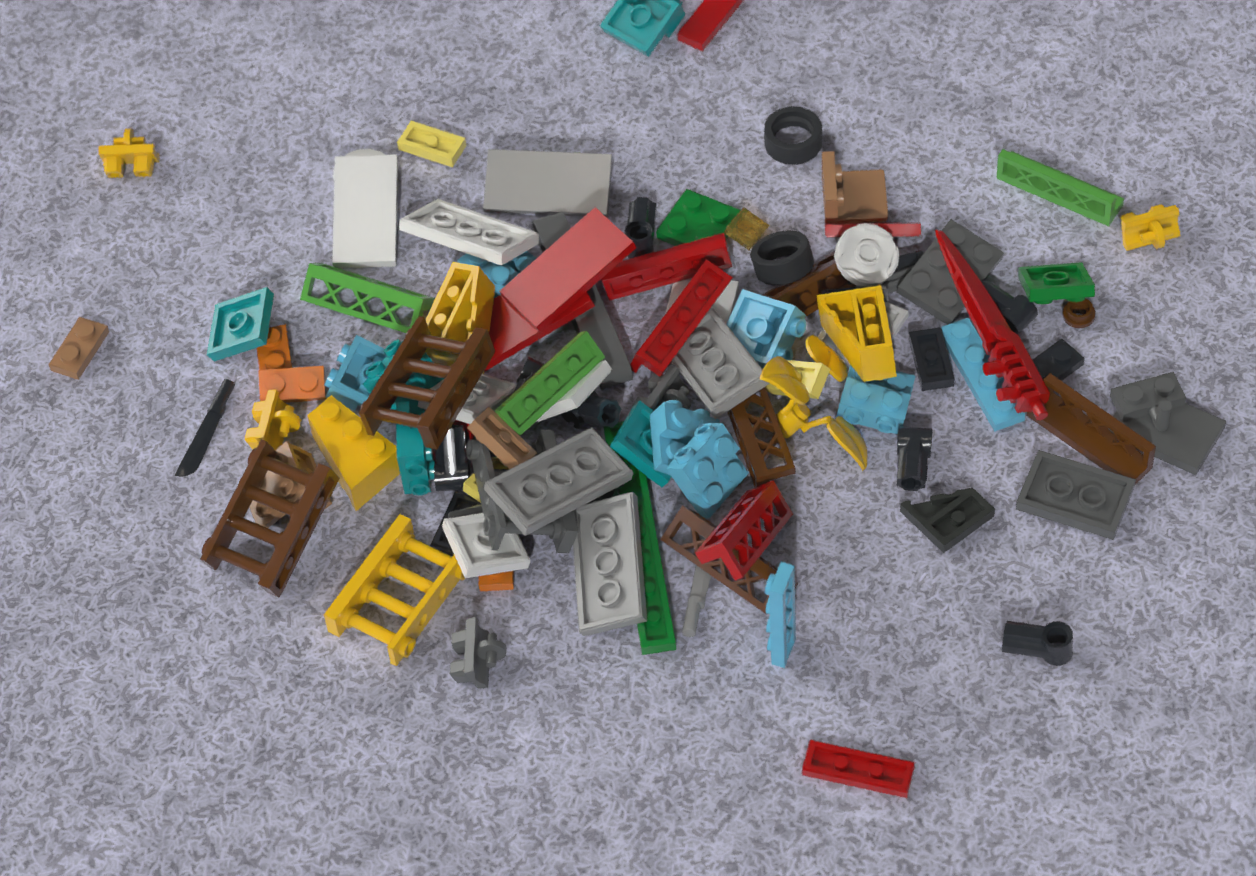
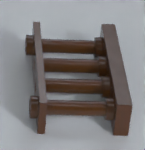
(444, 401)
(289, 543)

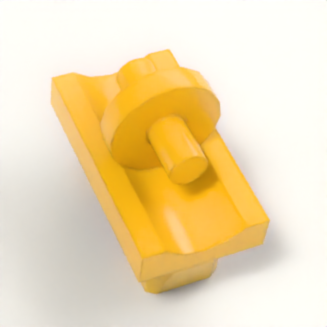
(128, 151)
(1150, 228)
(274, 421)

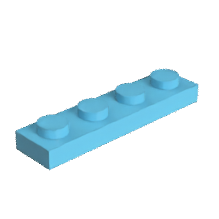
(969, 356)
(782, 614)

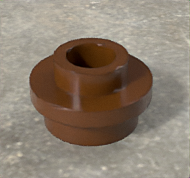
(1079, 321)

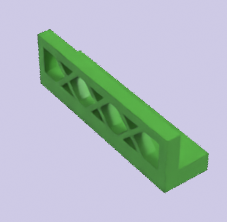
(1058, 187)
(366, 285)
(550, 383)

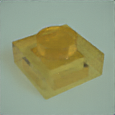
(746, 229)

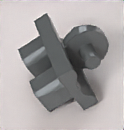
(666, 388)
(480, 653)

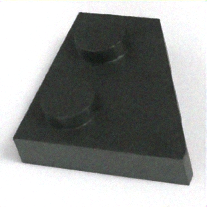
(949, 516)

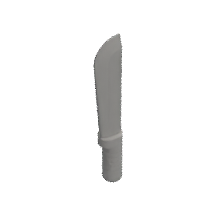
(696, 600)

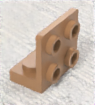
(852, 194)
(282, 486)

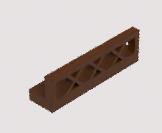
(805, 290)
(1091, 434)
(751, 446)
(704, 527)

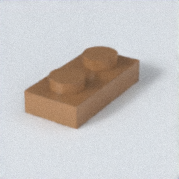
(78, 348)
(501, 439)

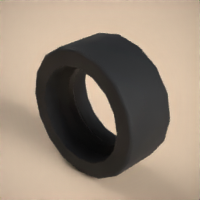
(793, 153)
(786, 269)

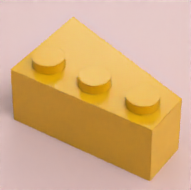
(460, 307)
(860, 330)
(358, 459)

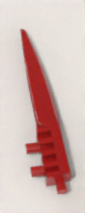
(1005, 348)

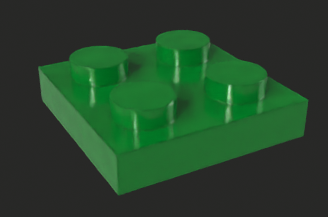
(695, 219)
(1056, 282)

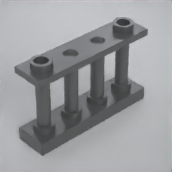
(562, 530)

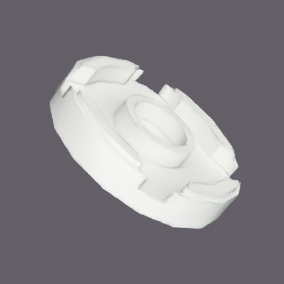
(866, 255)

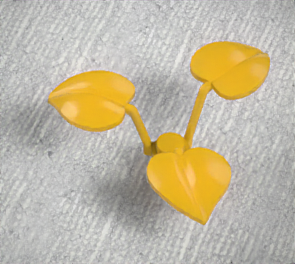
(795, 414)

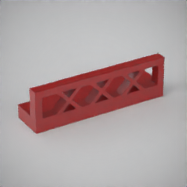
(665, 266)
(681, 319)
(744, 520)

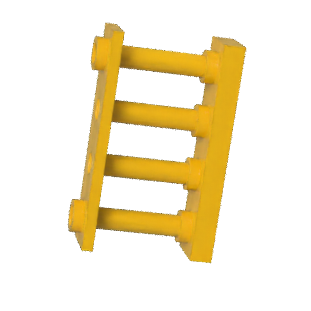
(364, 588)

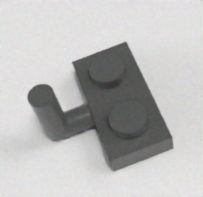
(1149, 397)

